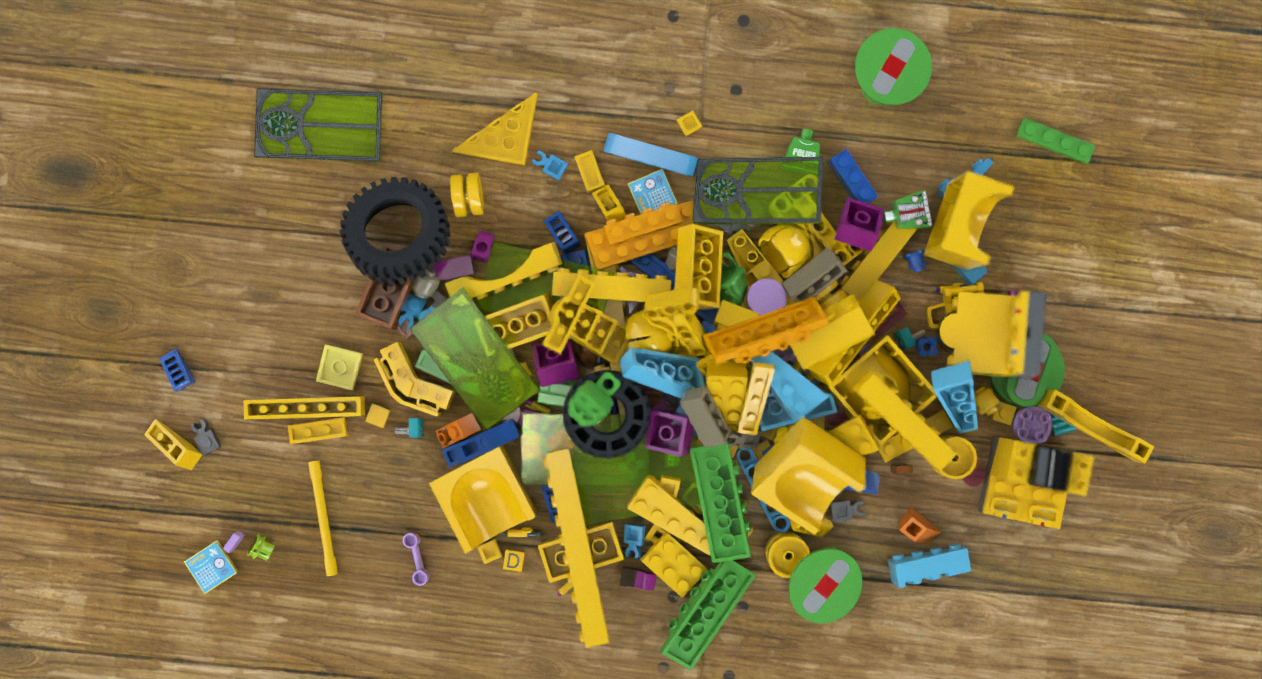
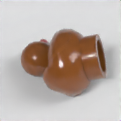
(585, 356)

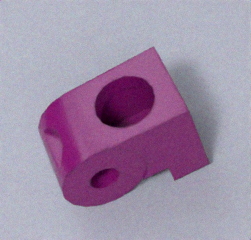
(482, 246)

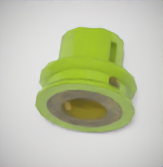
(260, 548)

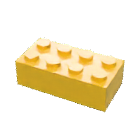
(700, 263)
(523, 320)
(728, 388)
(603, 544)

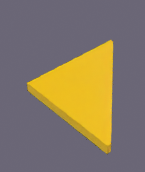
(505, 137)

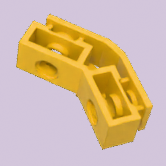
(409, 383)

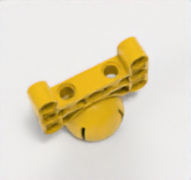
(794, 245)
(670, 323)

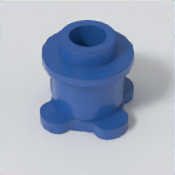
(916, 260)
(931, 343)

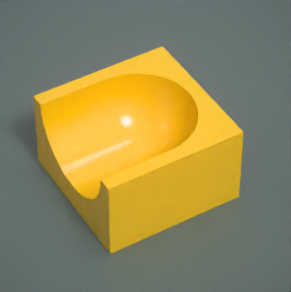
(962, 219)
(897, 371)
(807, 473)
(484, 498)

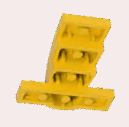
(585, 324)

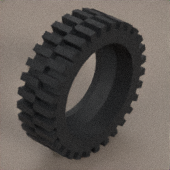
(409, 260)

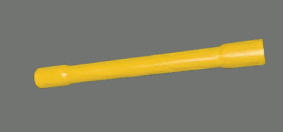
(329, 558)

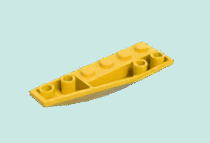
(753, 261)

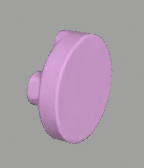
(766, 296)
(1032, 425)

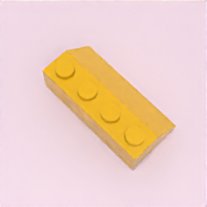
(845, 328)

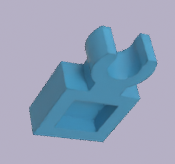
(553, 166)
(412, 308)
(635, 537)

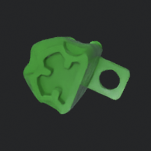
(732, 282)
(592, 401)

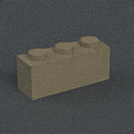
(815, 276)
(705, 416)

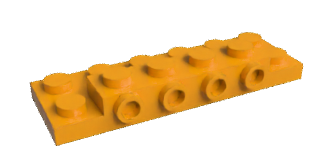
(638, 234)
(766, 332)

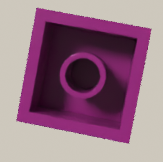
(859, 224)
(555, 367)
(669, 432)

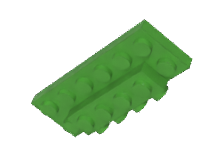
(721, 502)
(705, 612)

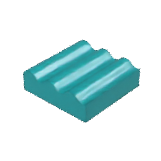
(1060, 427)

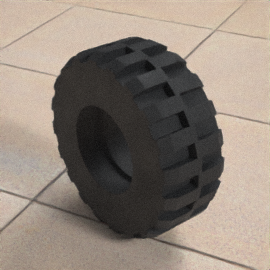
(628, 435)

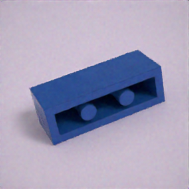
(852, 177)

